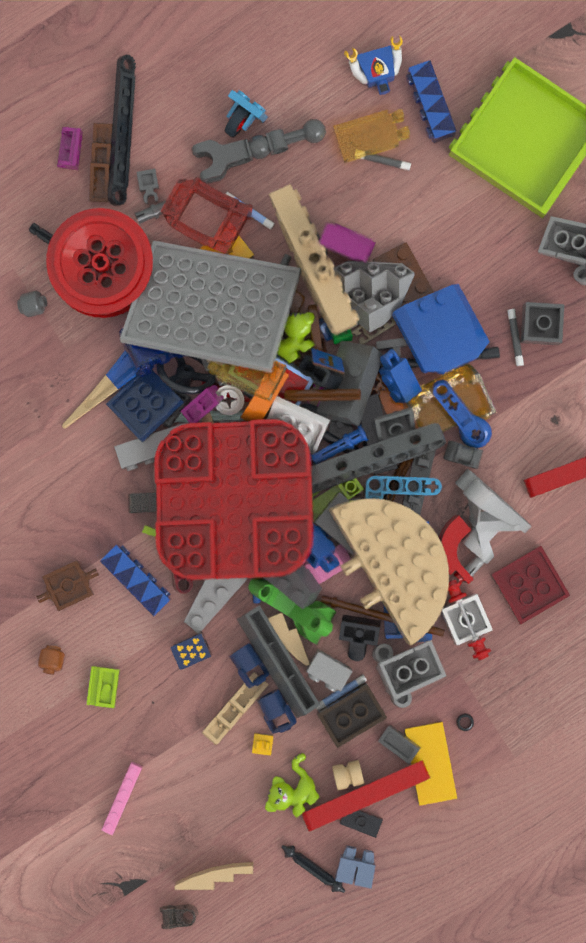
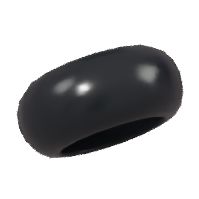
(471, 722)

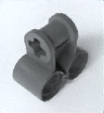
(463, 454)

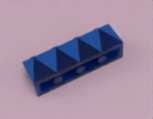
(431, 101)
(135, 579)

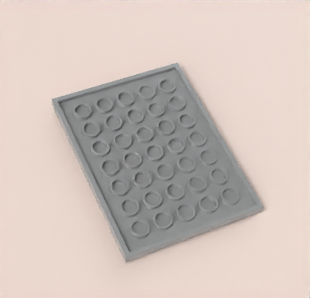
(213, 306)

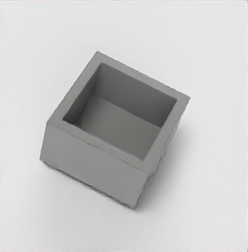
(328, 670)

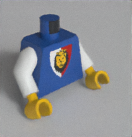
(377, 66)

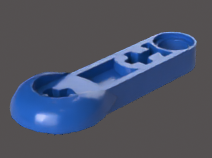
(464, 417)

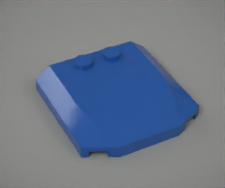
(441, 330)

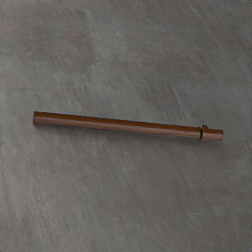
(334, 602)

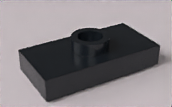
(362, 822)

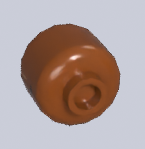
(51, 659)

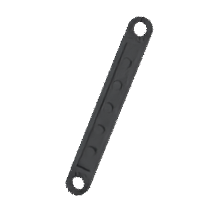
(121, 130)

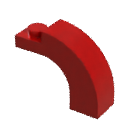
(450, 537)

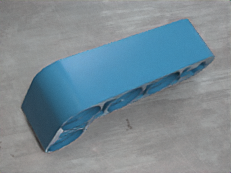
(403, 486)

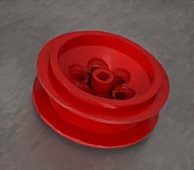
(76, 239)

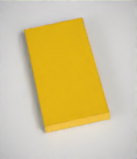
(437, 761)

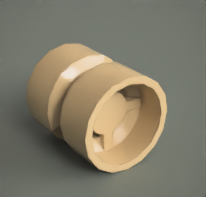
(348, 775)

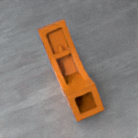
(258, 407)

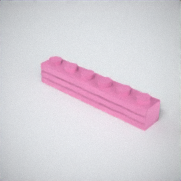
(122, 798)

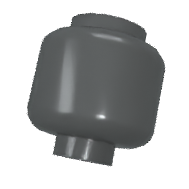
(32, 303)

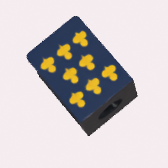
(191, 651)

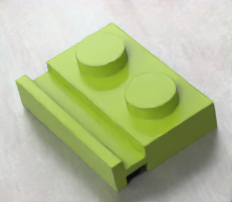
(103, 687)

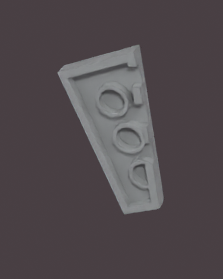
(210, 600)

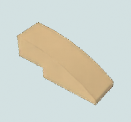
(289, 638)

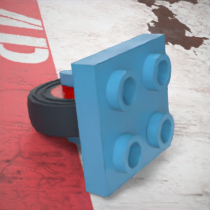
(242, 113)

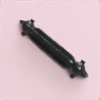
(312, 868)

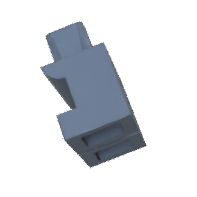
(349, 863)

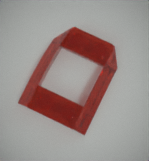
(231, 225)

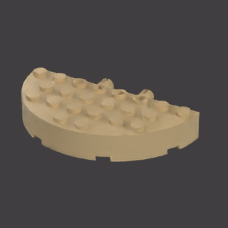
(311, 258)
(399, 559)

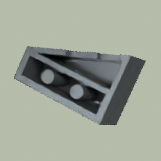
(298, 586)

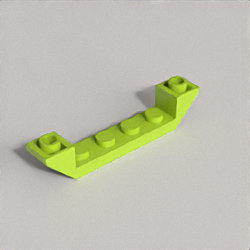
(347, 489)

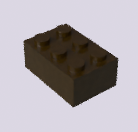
(351, 715)

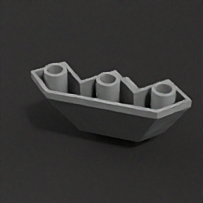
(374, 289)

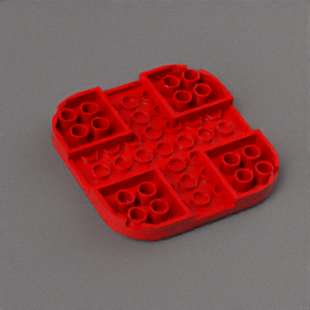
(234, 500)

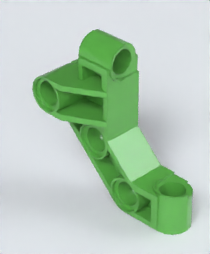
(310, 621)

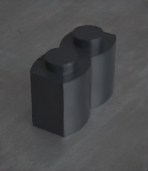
(320, 375)

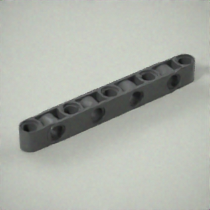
(365, 461)

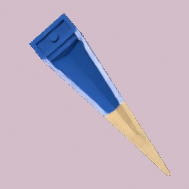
(116, 377)

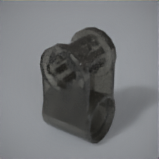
(174, 916)

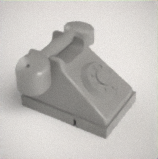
(566, 242)
(407, 670)

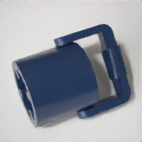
(245, 660)
(273, 706)

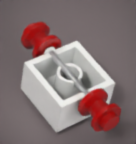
(466, 620)

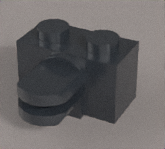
(359, 633)

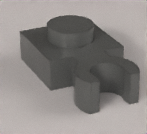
(148, 182)

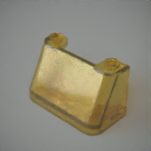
(469, 387)

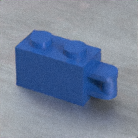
(399, 377)
(322, 552)

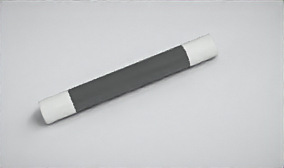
(388, 161)
(515, 337)

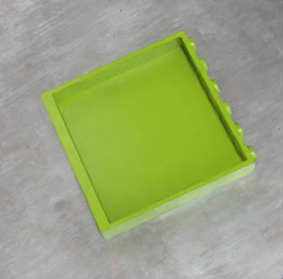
(524, 137)

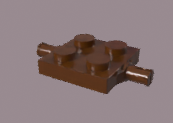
(67, 585)

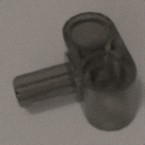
(142, 502)

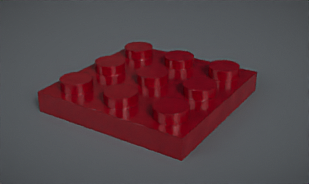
(530, 585)

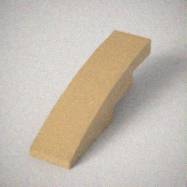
(233, 711)
(206, 879)

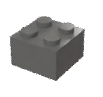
(542, 323)

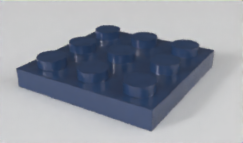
(144, 404)

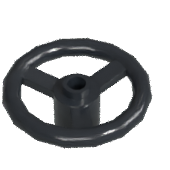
(185, 376)

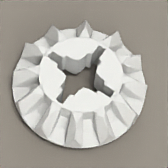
(236, 404)

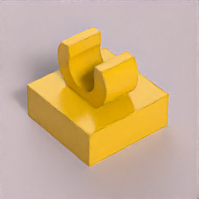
(262, 744)

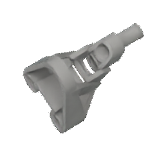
(485, 525)

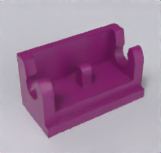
(70, 148)
(202, 405)

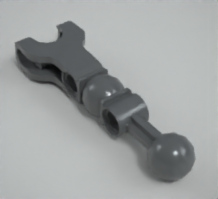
(258, 147)

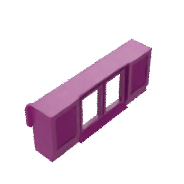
(347, 242)

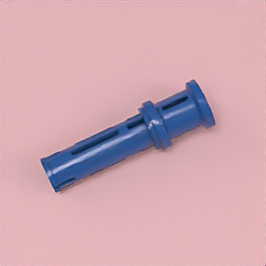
(349, 441)

